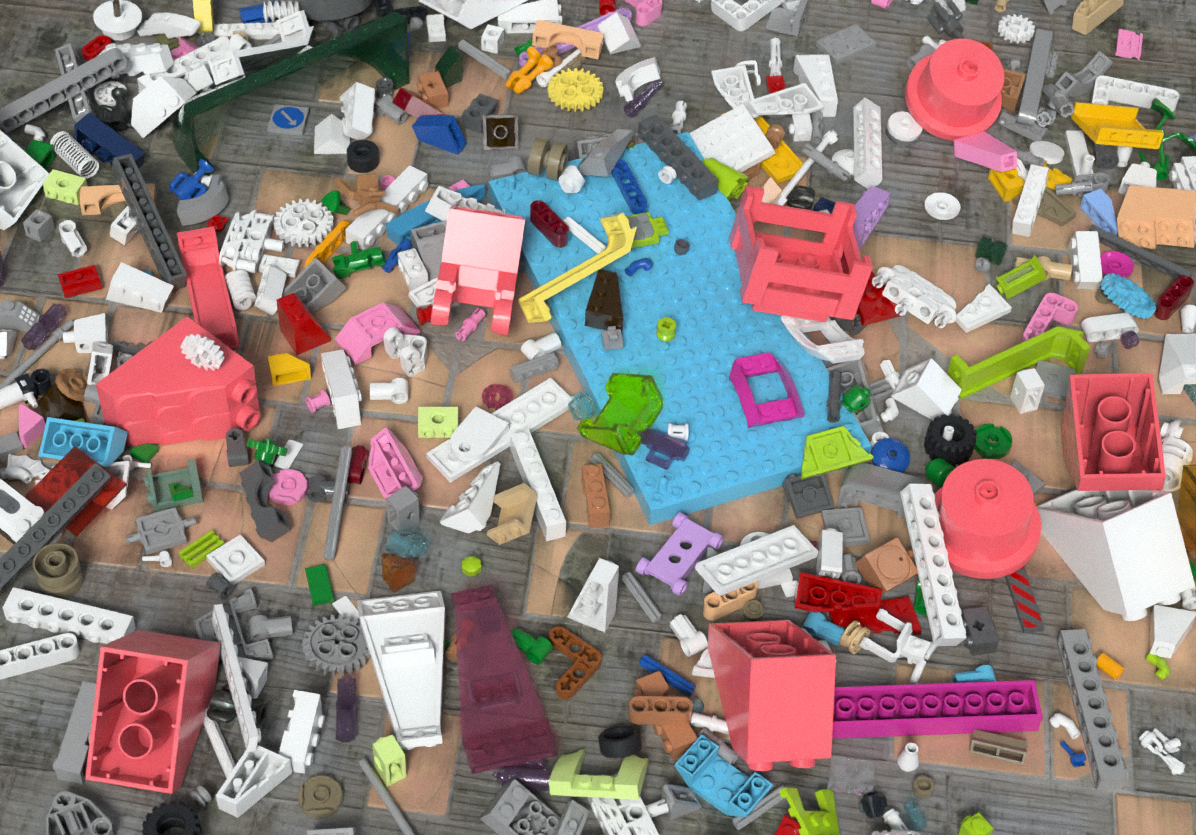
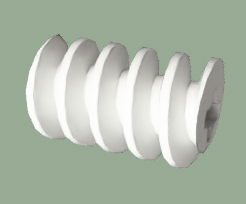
(276, 11)
(240, 289)

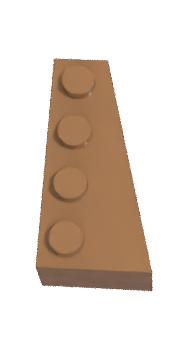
(1011, 89)

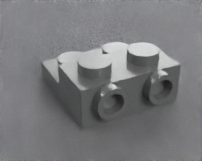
(808, 495)

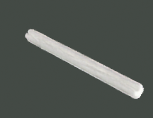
(219, 745)

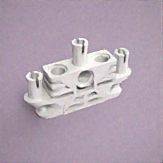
(247, 241)
(916, 295)
(612, 811)

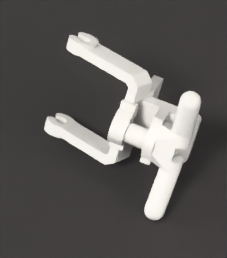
(908, 646)

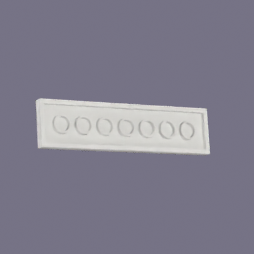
(524, 413)

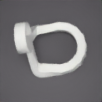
(755, 72)

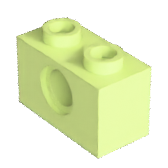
(64, 186)
(437, 422)
(389, 760)

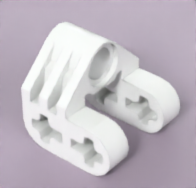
(410, 349)

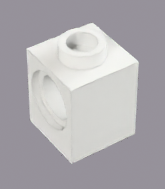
(492, 39)

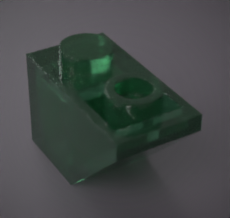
(450, 67)

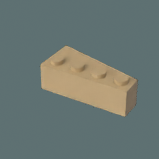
(1092, 13)

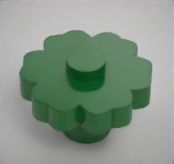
(266, 450)

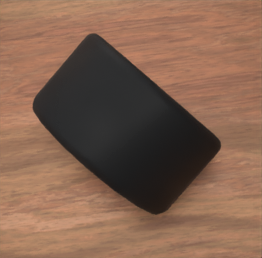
(362, 156)

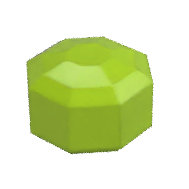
(471, 566)

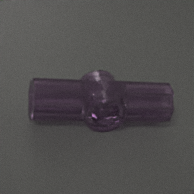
(44, 326)
(346, 718)

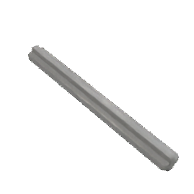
(337, 503)

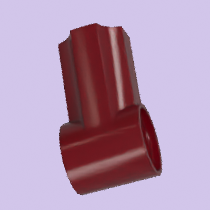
(357, 464)

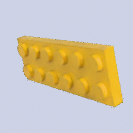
(781, 165)

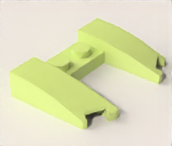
(567, 781)

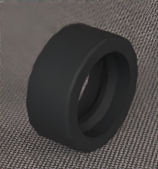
(620, 741)

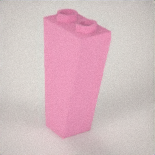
(986, 151)

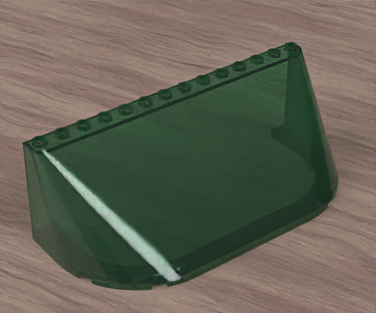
(377, 42)

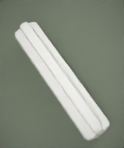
(584, 235)

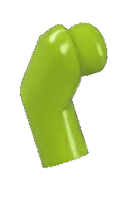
(1160, 663)

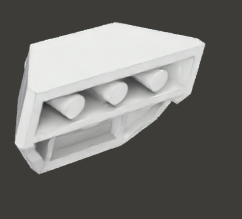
(158, 103)

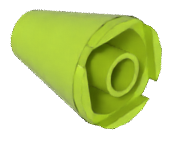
(730, 180)

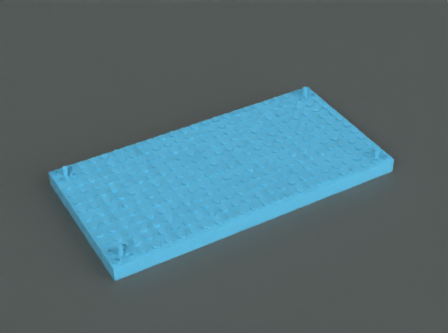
(711, 332)

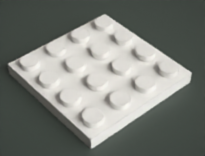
(733, 140)

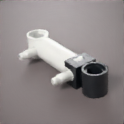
(26, 389)

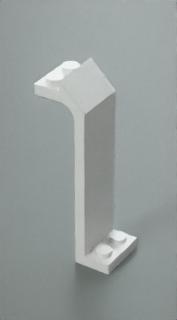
(294, 35)

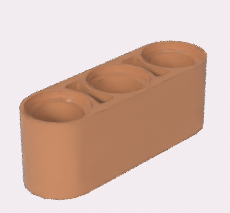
(669, 705)

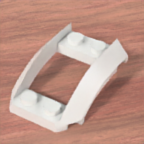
(842, 346)

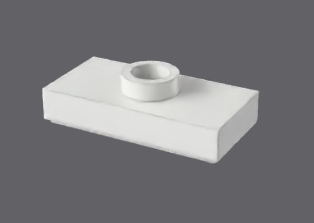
(288, 265)

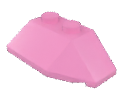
(392, 464)

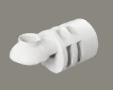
(1175, 454)

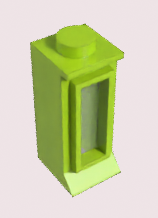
(1021, 278)

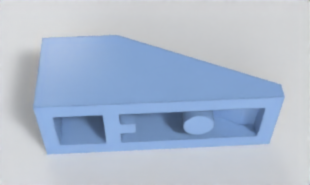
(1100, 210)

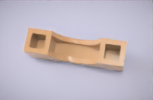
(550, 33)
(97, 198)

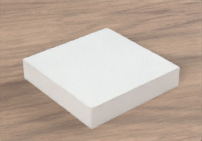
(235, 560)

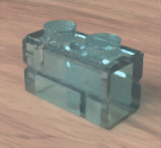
(406, 543)

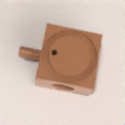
(887, 566)

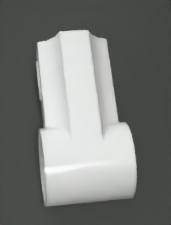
(72, 238)
(535, 349)
(395, 390)
(690, 639)

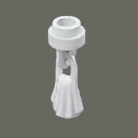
(1173, 764)

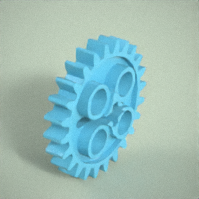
(1128, 296)

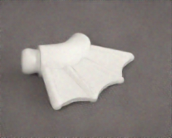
(22, 468)

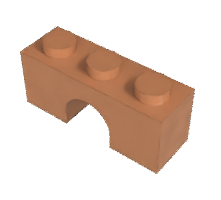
(596, 495)

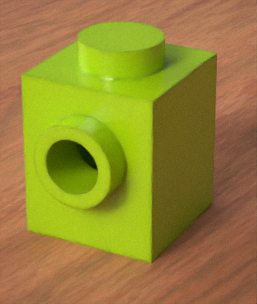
(975, 826)

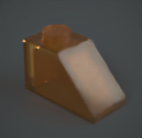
(397, 571)

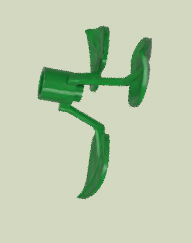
(1158, 106)

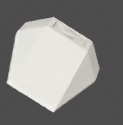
(1177, 363)

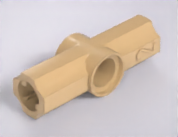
(1051, 269)

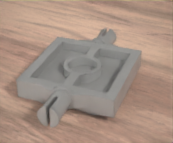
(161, 530)

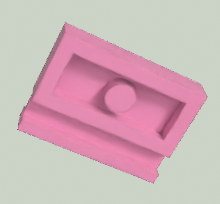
(1128, 44)

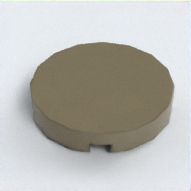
(320, 796)

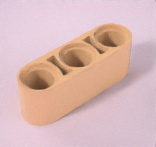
(724, 605)

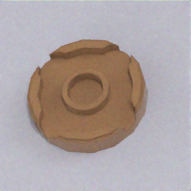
(72, 384)

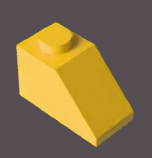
(287, 369)

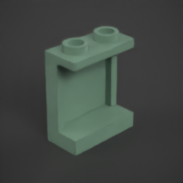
(159, 487)

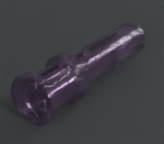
(639, 101)

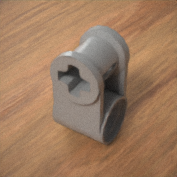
(1099, 180)

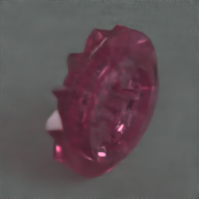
(490, 393)

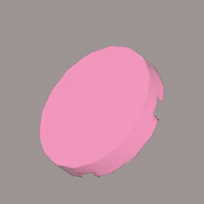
(288, 487)

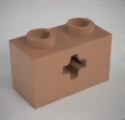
(433, 89)

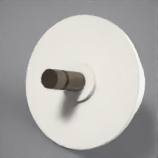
(118, 19)

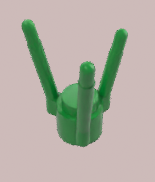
(1161, 167)

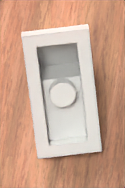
(435, 27)

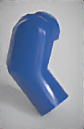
(636, 265)

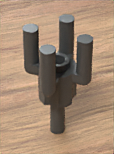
(949, 22)

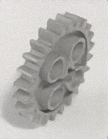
(330, 648)

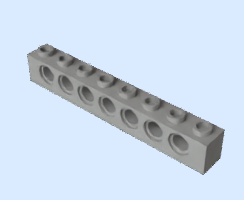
(1104, 776)

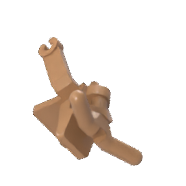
(366, 193)

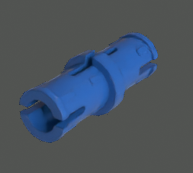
(392, 260)

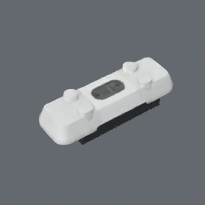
(17, 514)

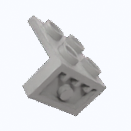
(787, 20)

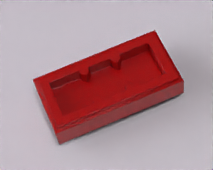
(775, 83)

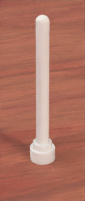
(544, 77)

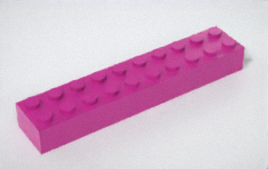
(935, 709)

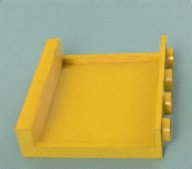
(1115, 126)

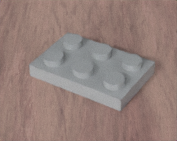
(846, 44)

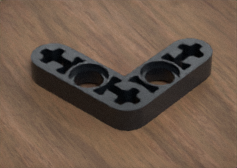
(416, 11)

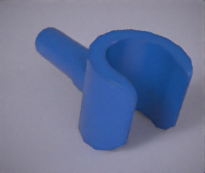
(1076, 759)

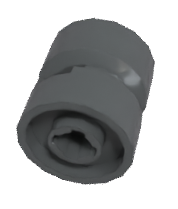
(1106, 156)

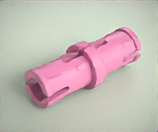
(470, 324)

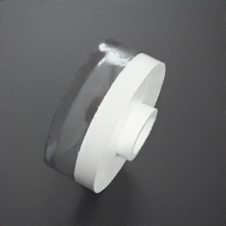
(903, 129)

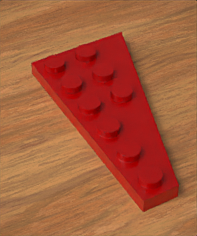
(873, 305)

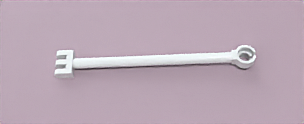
(829, 138)

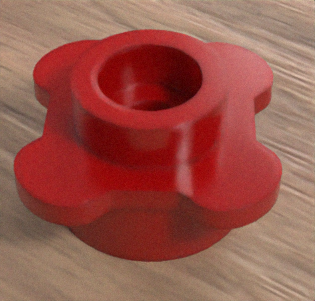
(218, 223)

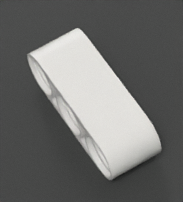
(270, 289)
(1108, 326)

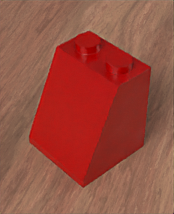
(300, 324)

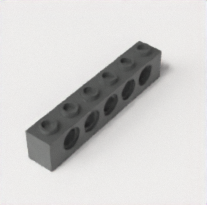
(677, 155)

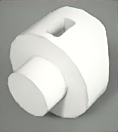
(571, 180)

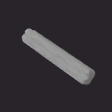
(612, 475)
(642, 597)
(765, 804)

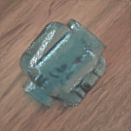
(581, 406)

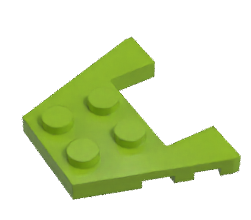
(813, 822)

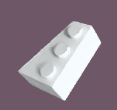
(358, 111)

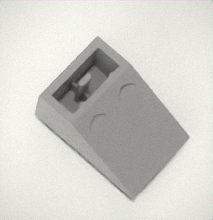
(429, 245)
(519, 813)

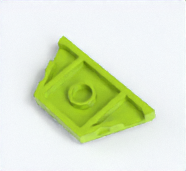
(830, 452)

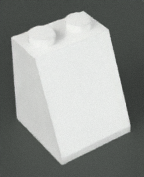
(927, 390)

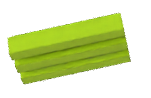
(199, 547)

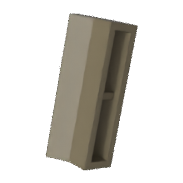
(998, 747)

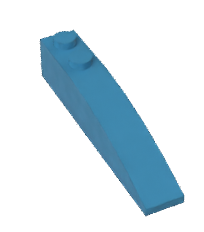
(400, 227)

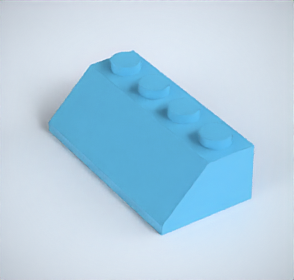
(95, 440)

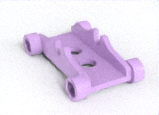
(676, 573)

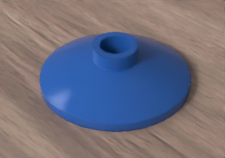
(882, 456)

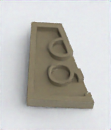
(1052, 208)

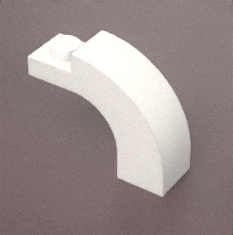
(636, 76)

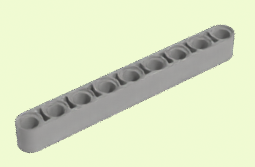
(1035, 77)
(61, 89)

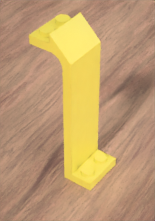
(619, 243)

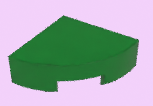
(144, 452)
(180, 492)

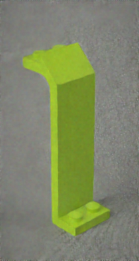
(1054, 343)

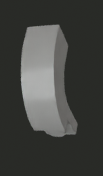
(1084, 81)
(205, 206)

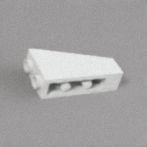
(525, 16)

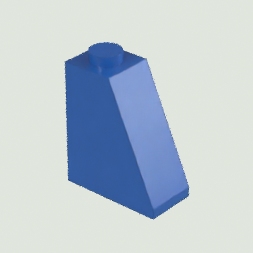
(440, 132)

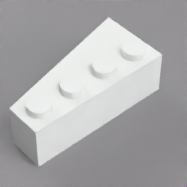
(144, 58)
(818, 75)
(342, 388)
(598, 597)

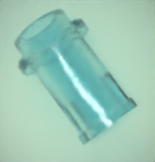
(918, 821)

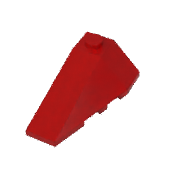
(829, 595)

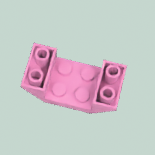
(369, 327)

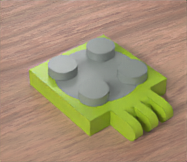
(647, 229)

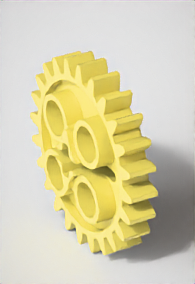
(575, 89)

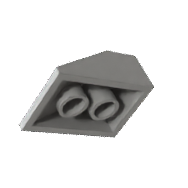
(315, 286)

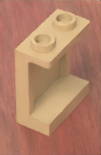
(516, 513)

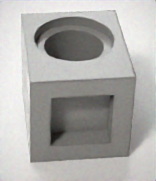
(38, 225)

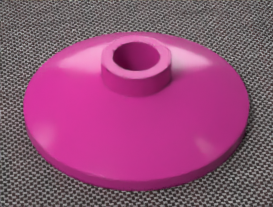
(1116, 263)

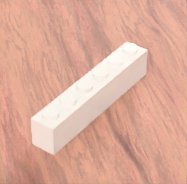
(399, 193)
(535, 476)

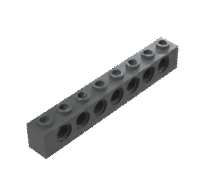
(149, 221)
(52, 524)

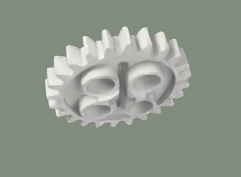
(303, 222)

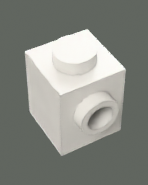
(801, 127)

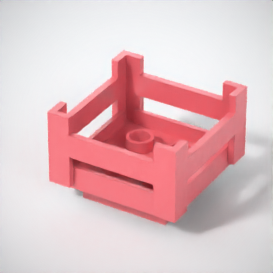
(798, 274)

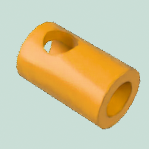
(1110, 666)

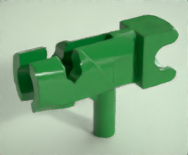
(357, 260)

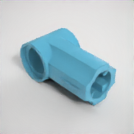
(819, 627)
(981, 674)

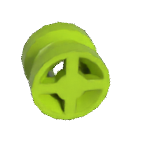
(666, 329)

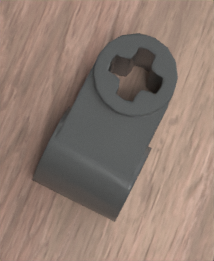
(236, 448)

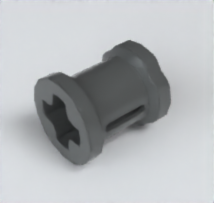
(220, 586)

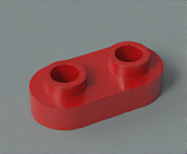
(95, 47)

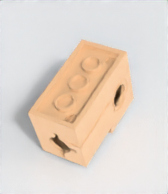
(1158, 217)

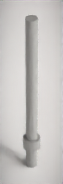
(57, 335)
(386, 798)

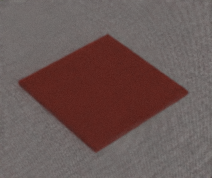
(63, 477)

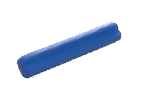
(670, 677)

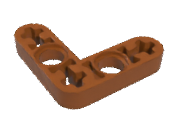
(581, 661)

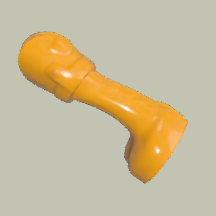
(519, 80)

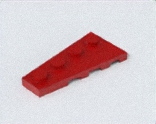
(898, 607)

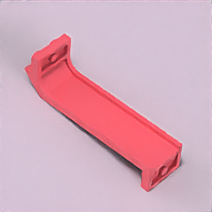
(207, 284)

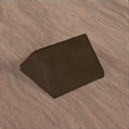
(500, 132)
(59, 406)

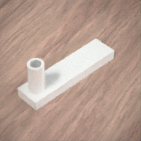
(1078, 153)

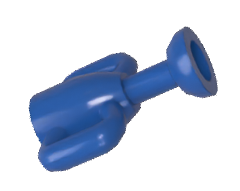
(191, 184)

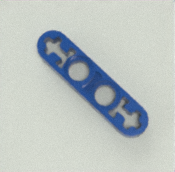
(632, 186)

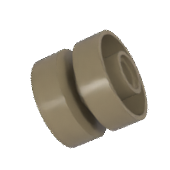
(543, 157)
(58, 570)

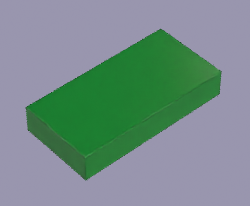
(319, 585)

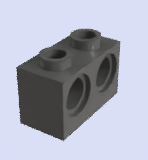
(474, 114)

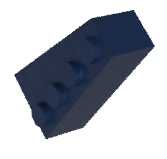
(104, 141)

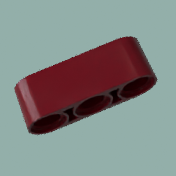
(549, 223)
(1173, 297)

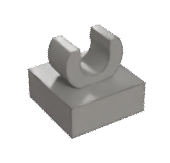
(612, 338)

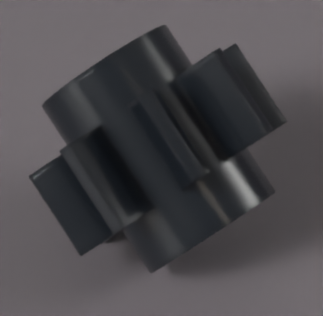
(873, 804)

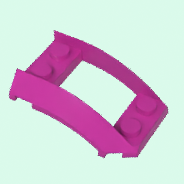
(771, 411)

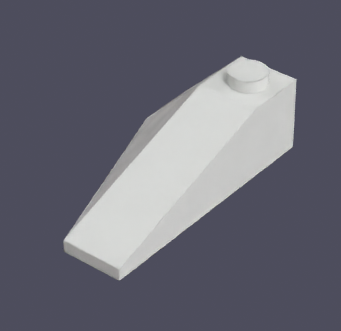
(792, 100)
(474, 503)

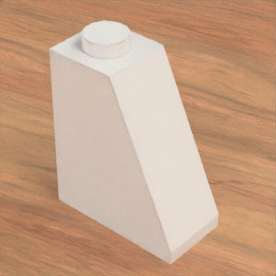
(830, 554)
(1168, 629)

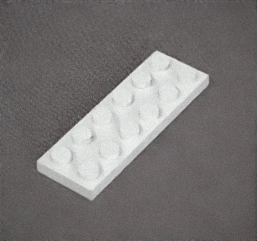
(756, 560)

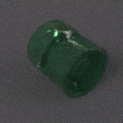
(991, 250)

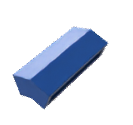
(253, 14)

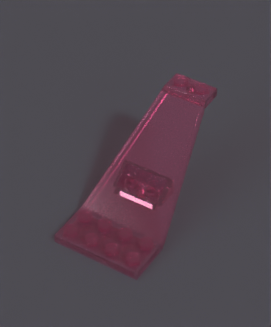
(497, 699)

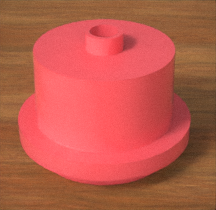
(956, 89)
(988, 519)

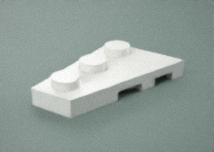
(984, 309)

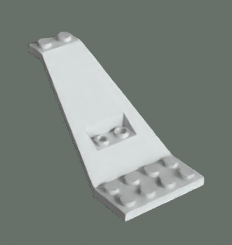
(408, 657)

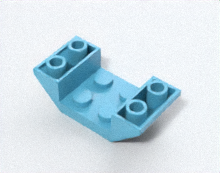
(720, 781)

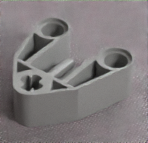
(68, 808)

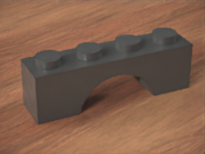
(257, 482)

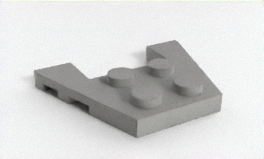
(255, 651)

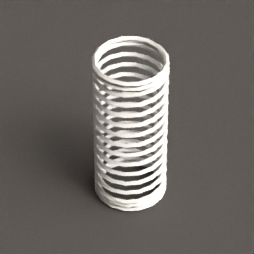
(77, 169)

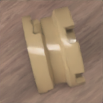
(853, 636)

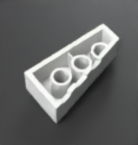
(445, 198)

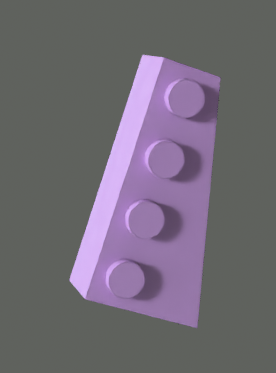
(869, 211)

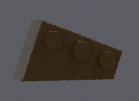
(604, 303)

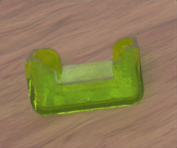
(631, 408)

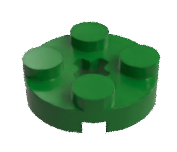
(993, 450)

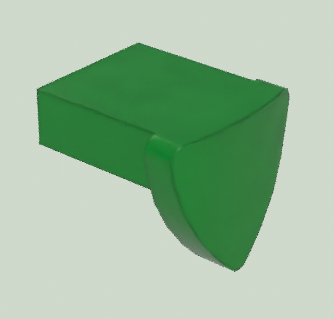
(334, 203)

